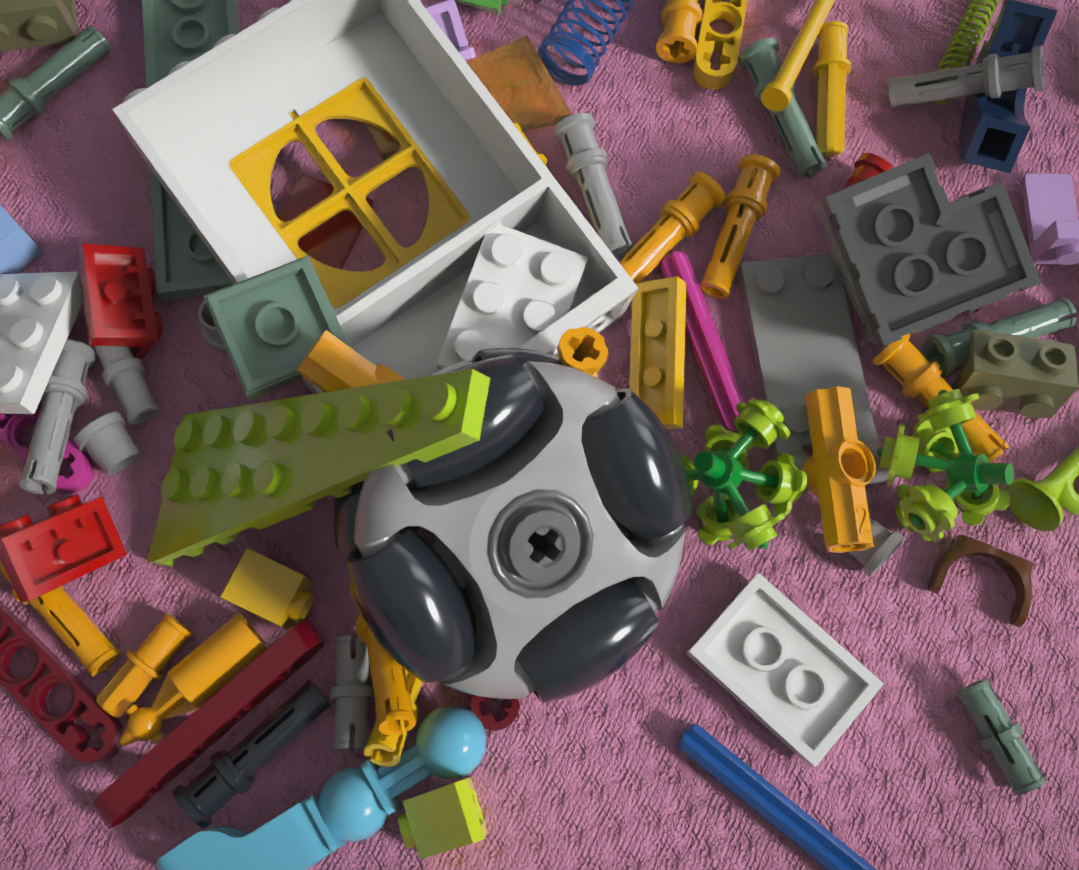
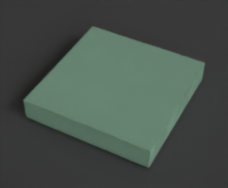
(273, 324)

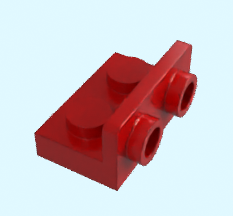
(119, 297)
(58, 547)

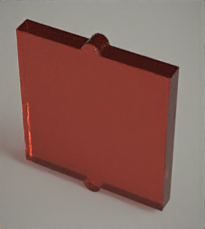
(334, 238)

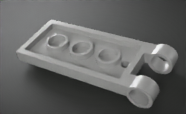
(804, 344)

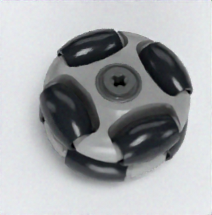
(528, 549)

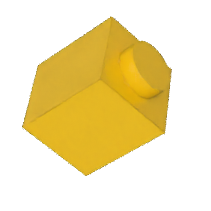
(269, 590)

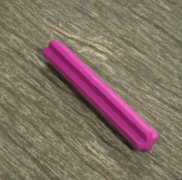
(706, 342)

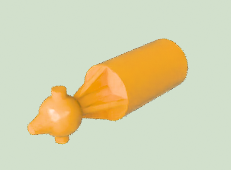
(197, 678)

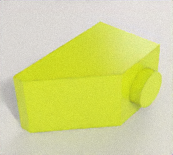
(442, 819)

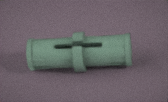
(1001, 737)

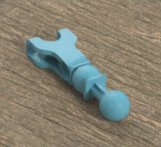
(347, 809)

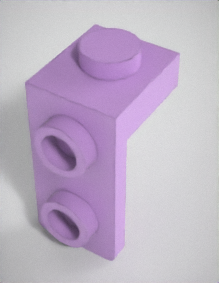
(1051, 218)

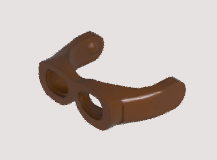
(1015, 567)

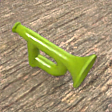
(1041, 502)

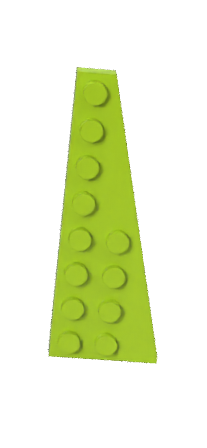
(281, 455)

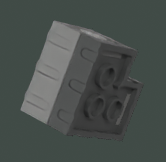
(916, 255)

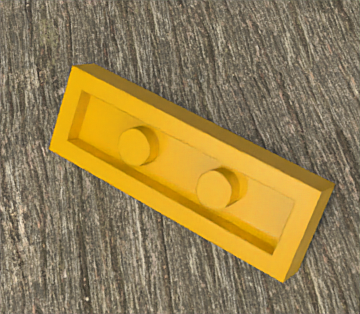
(659, 348)

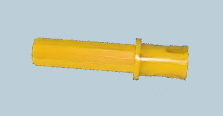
(831, 88)

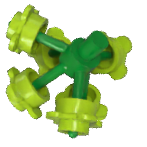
(936, 446)
(726, 465)

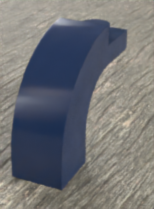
(996, 128)

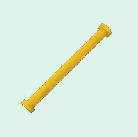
(777, 94)

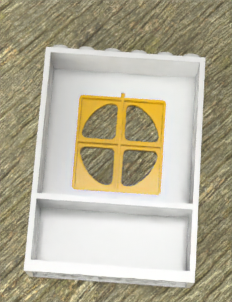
(387, 63)

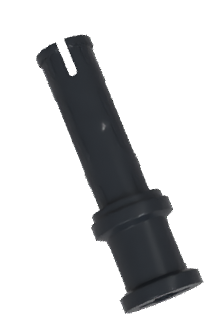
(233, 769)

